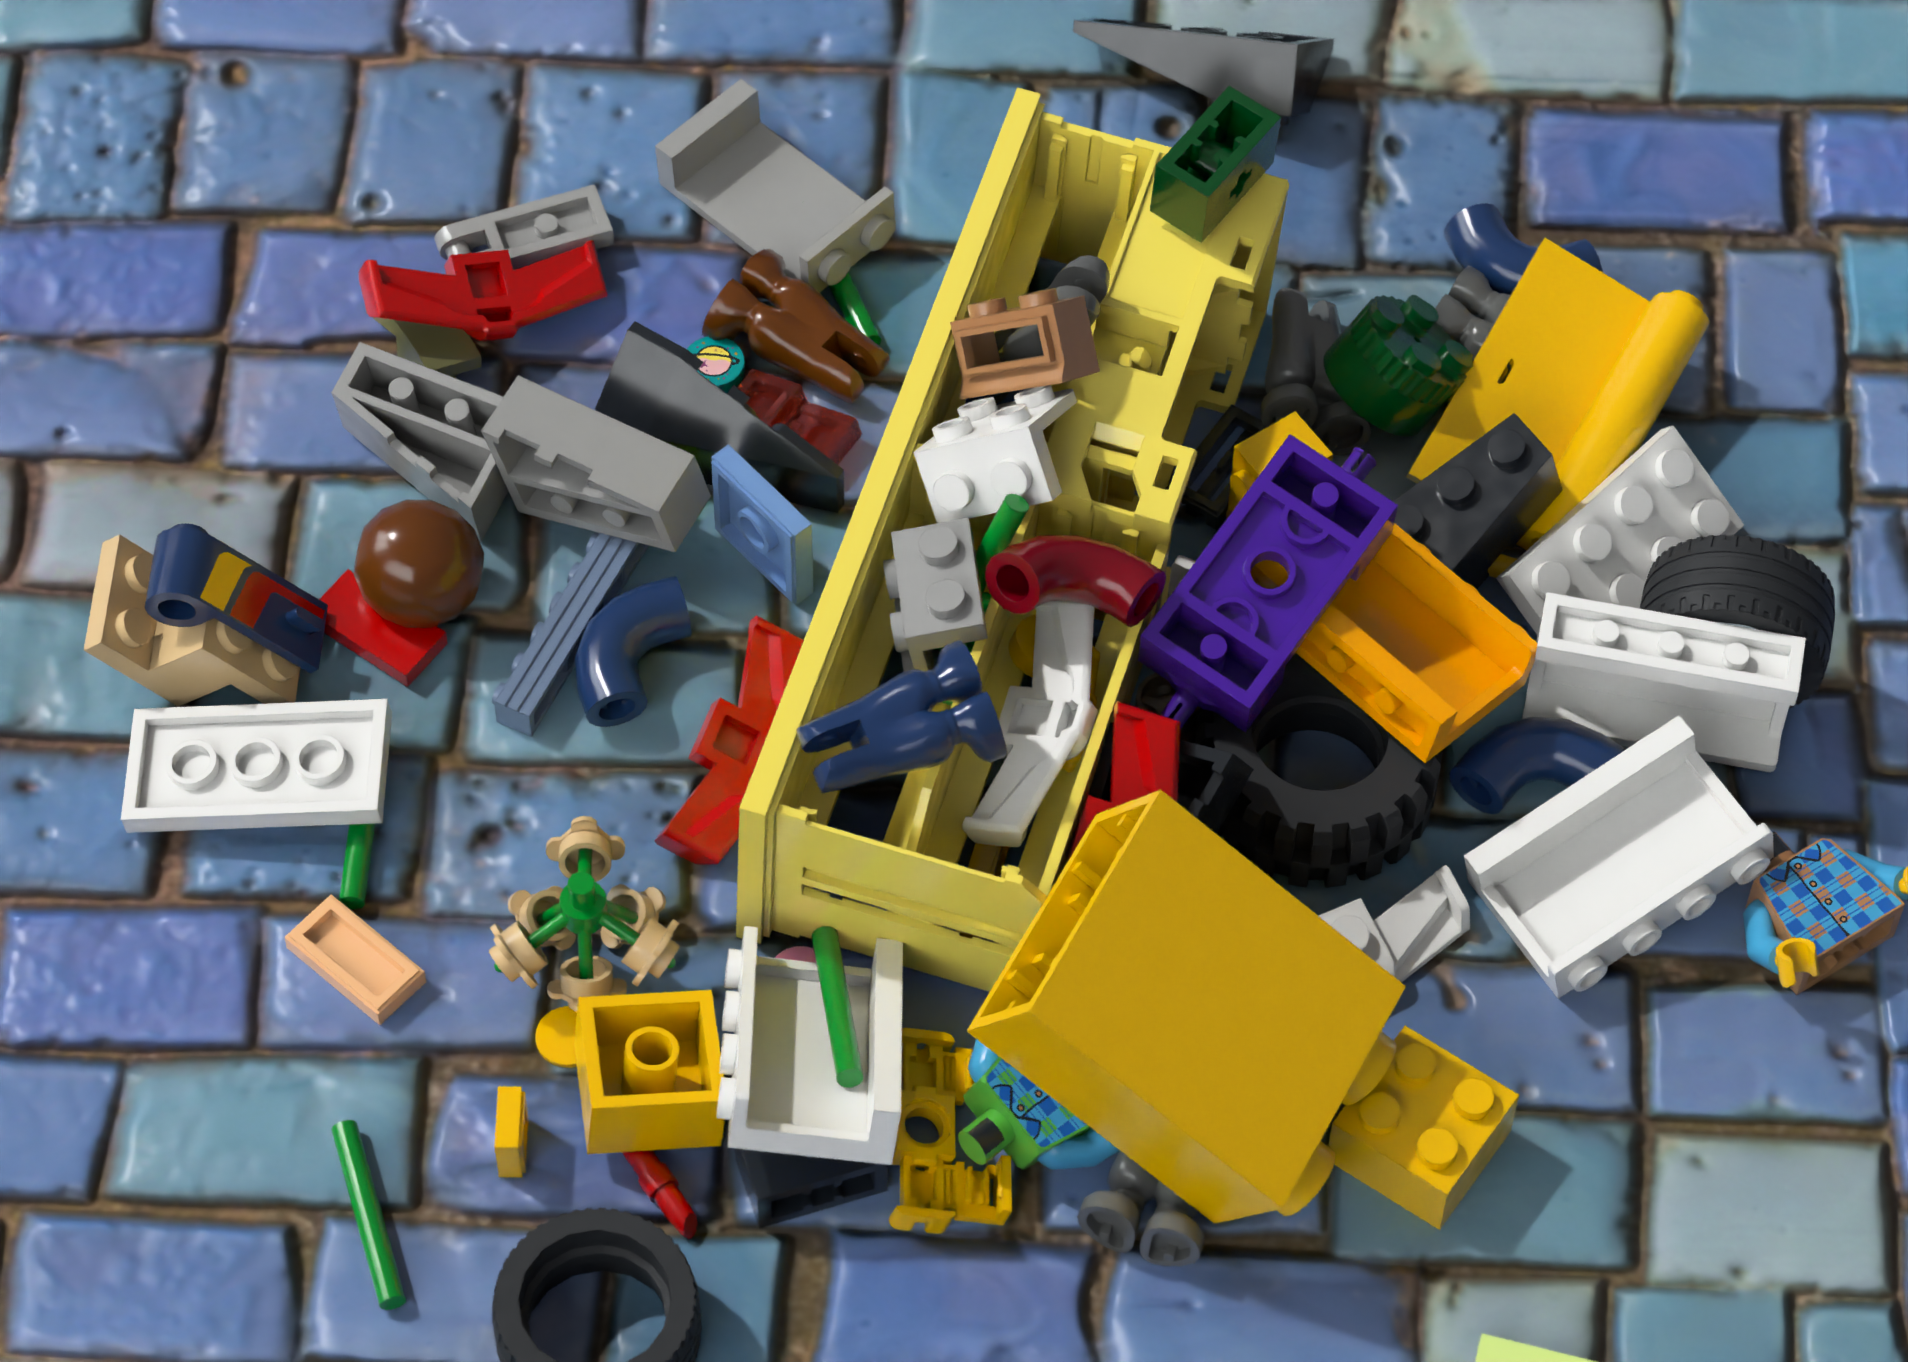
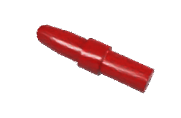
(663, 1189)

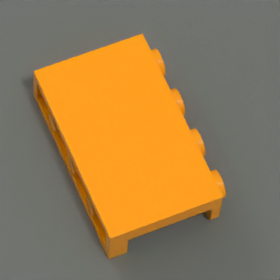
(1414, 645)

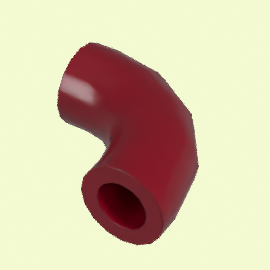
(1076, 571)

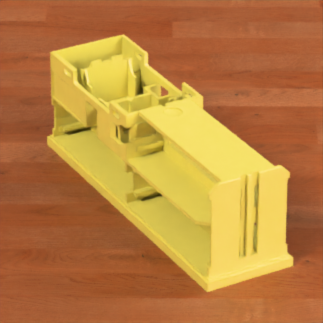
(1161, 336)

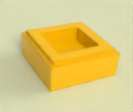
(511, 1131)

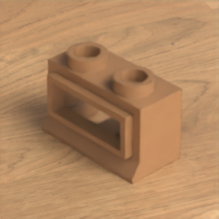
(1063, 335)

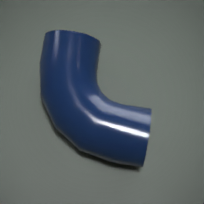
(1484, 241)
(617, 641)
(1527, 753)

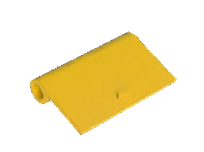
(1583, 374)

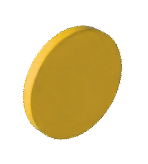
(556, 1037)

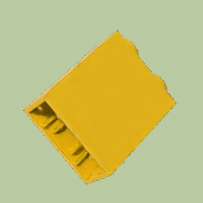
(1192, 1012)

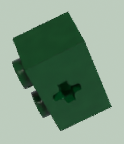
(1215, 163)

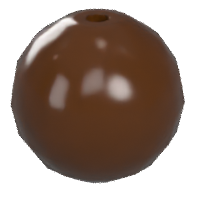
(418, 563)

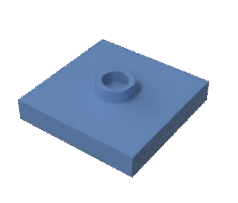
(762, 525)

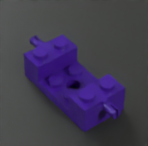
(1225, 635)

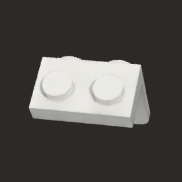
(992, 454)

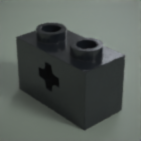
(795, 1185)

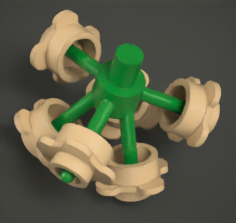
(582, 909)

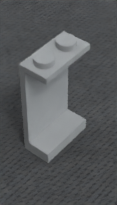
(755, 190)

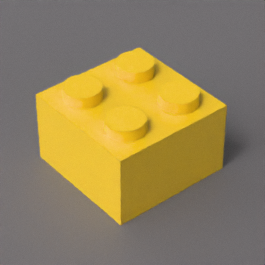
(648, 1071)
(1424, 1129)

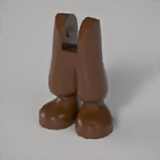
(798, 334)

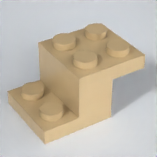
(172, 659)

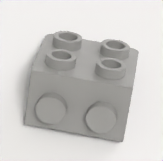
(934, 590)

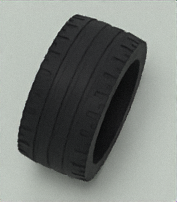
(1751, 586)
(588, 1244)

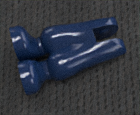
(899, 733)

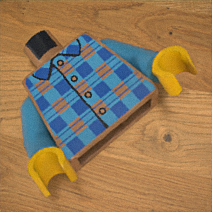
(1820, 910)

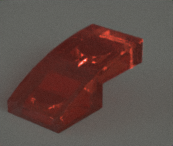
(785, 403)

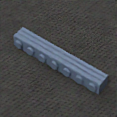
(554, 644)

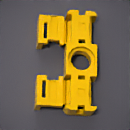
(930, 1088)

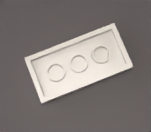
(1620, 530)
(257, 766)

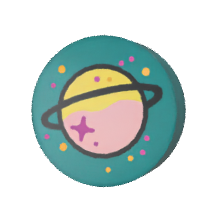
(721, 361)

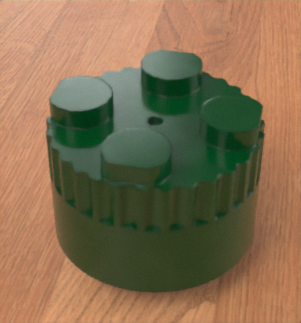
(1396, 364)

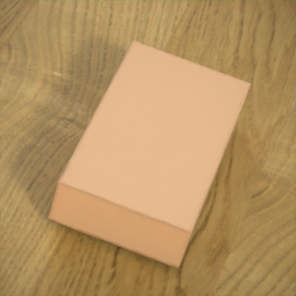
(355, 959)

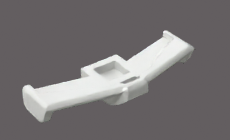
(1040, 724)
(1410, 929)

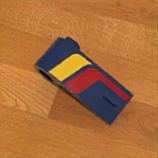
(206, 579)

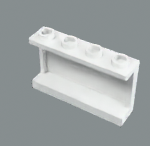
(1641, 668)
(1618, 859)
(783, 1063)

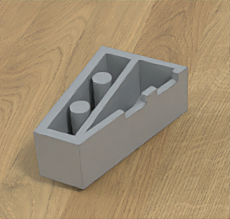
(424, 430)
(592, 469)

